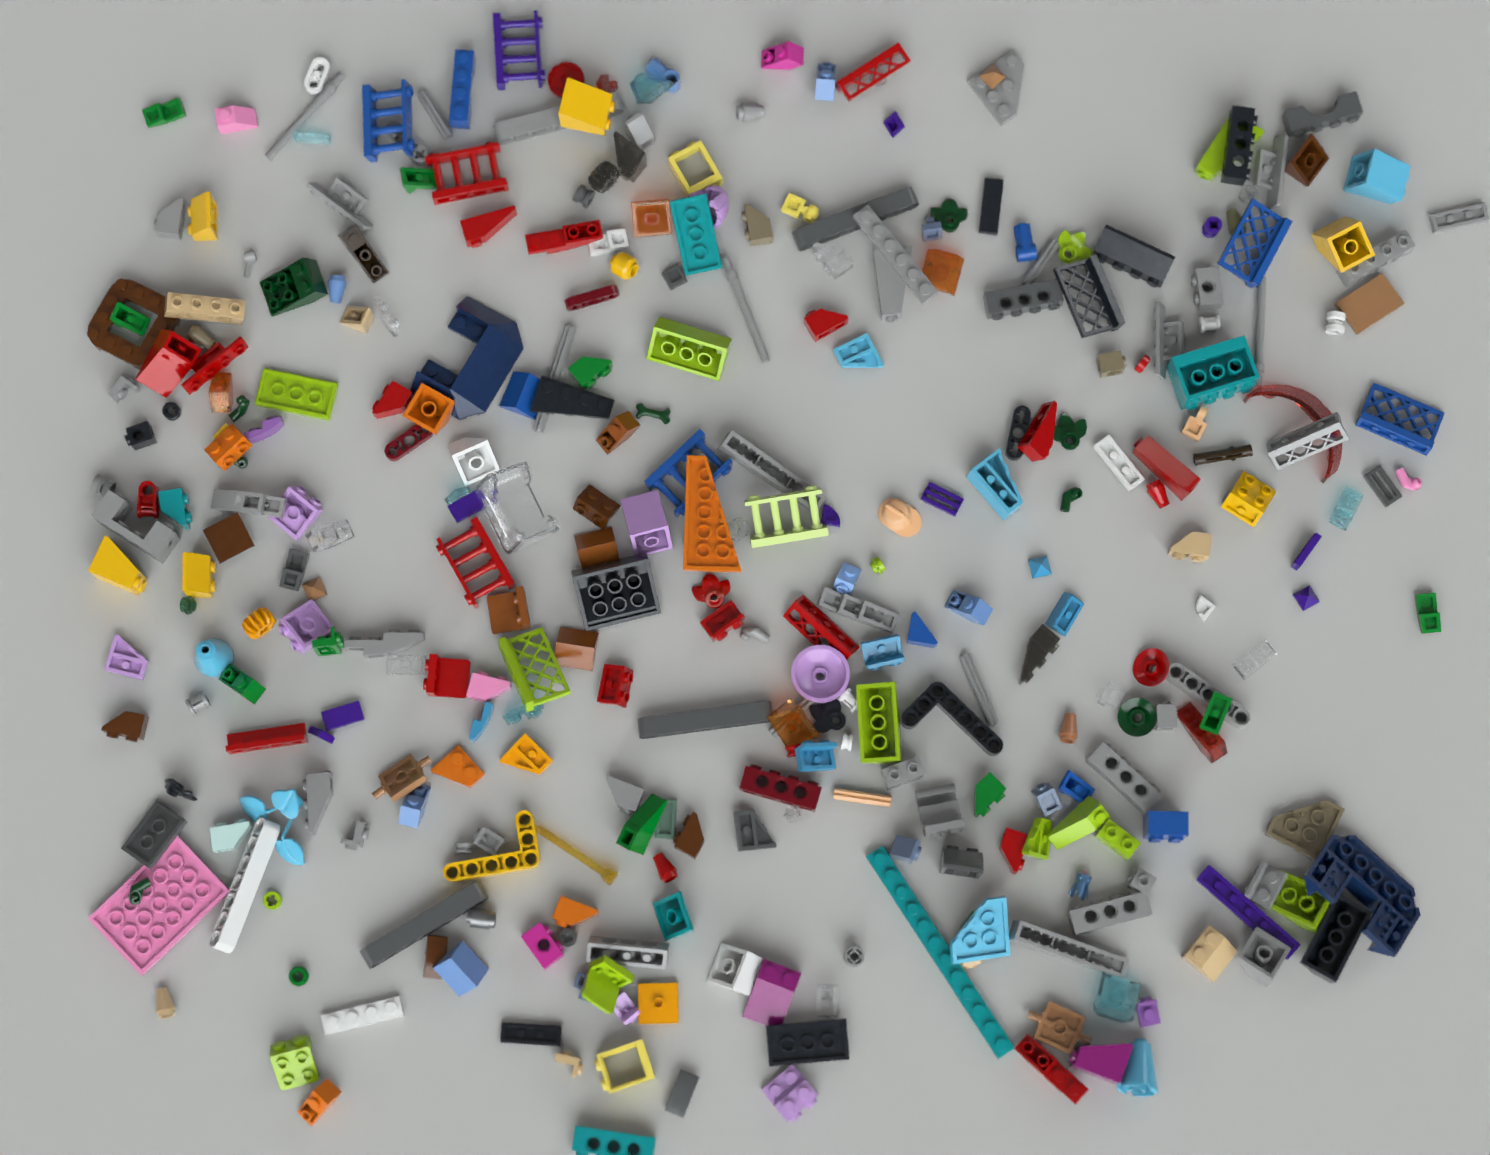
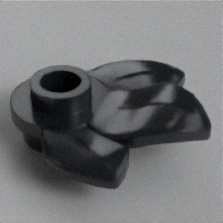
(825, 713)
(176, 789)

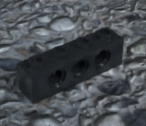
(1231, 173)

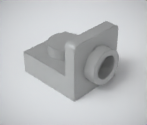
(120, 388)

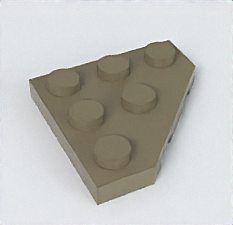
(1306, 827)

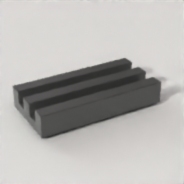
(1377, 491)

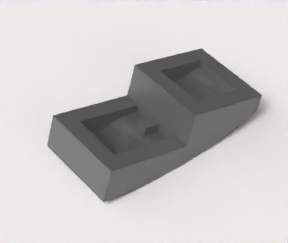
(294, 570)
(682, 1093)

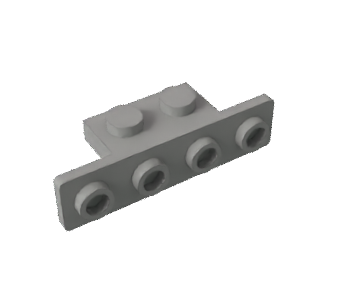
(1270, 171)
(345, 199)
(1168, 340)

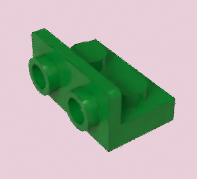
(329, 646)

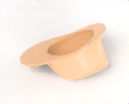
(900, 517)

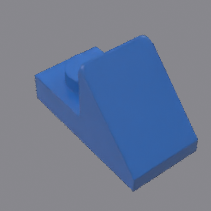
(1075, 787)

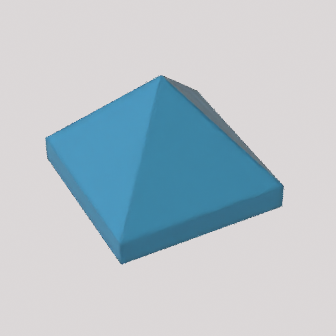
(1039, 567)

